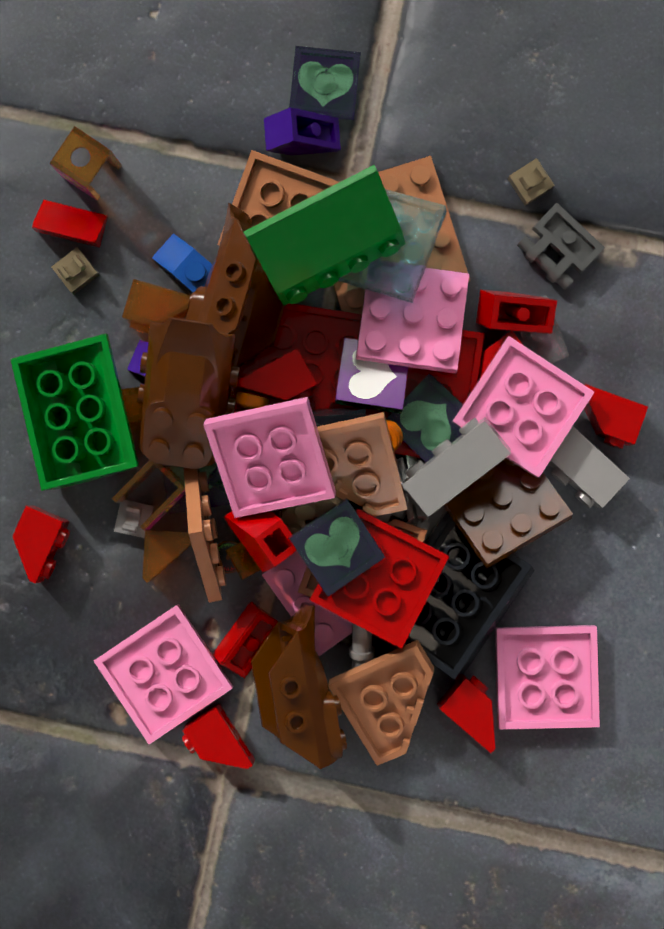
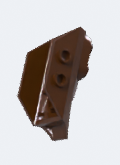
(238, 293)
(185, 383)
(295, 691)

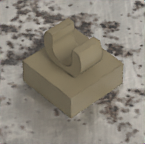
(530, 182)
(75, 270)

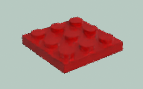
(392, 591)

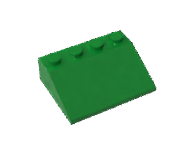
(327, 236)
(74, 413)

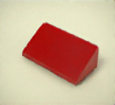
(70, 223)
(244, 639)

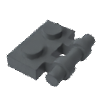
(568, 239)

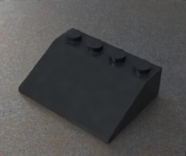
(465, 601)

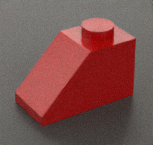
(516, 312)
(281, 379)
(615, 417)
(471, 710)
(217, 739)

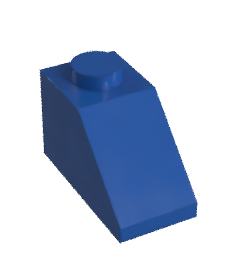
(183, 263)

